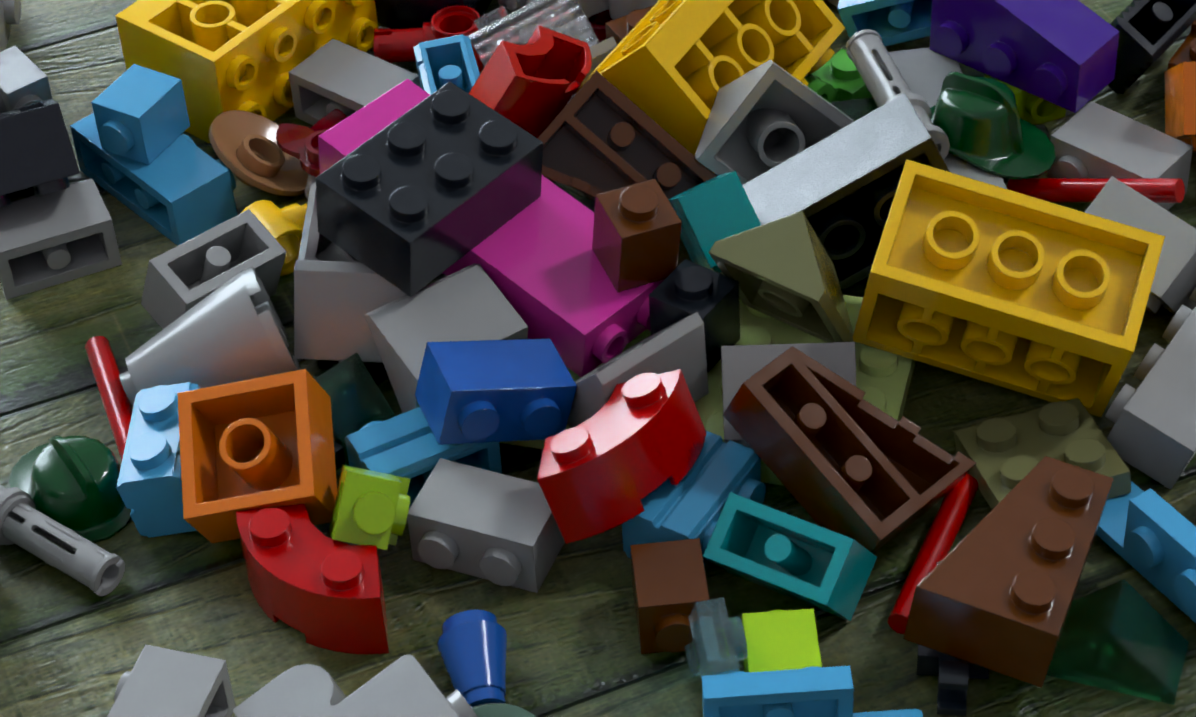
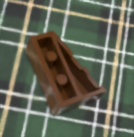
(610, 144)
(839, 452)
(1014, 575)

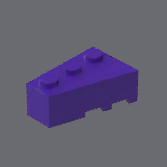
(1036, 45)

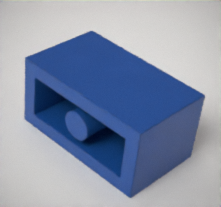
(494, 390)

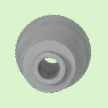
(216, 342)

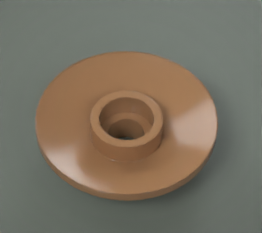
(250, 151)

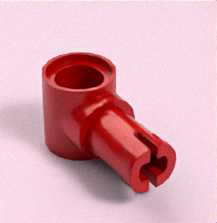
(398, 44)

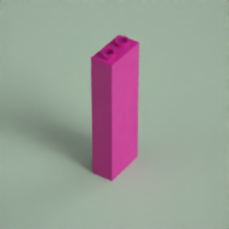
(535, 259)

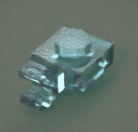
(717, 640)

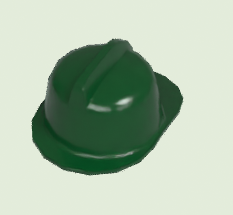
(987, 129)
(74, 485)

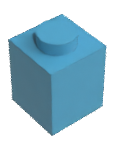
(141, 114)

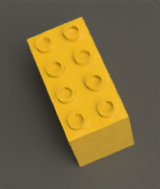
(695, 47)
(238, 49)
(1007, 288)

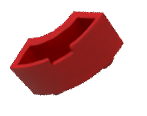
(534, 79)
(621, 454)
(314, 581)

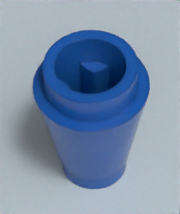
(475, 656)

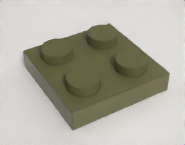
(1015, 444)

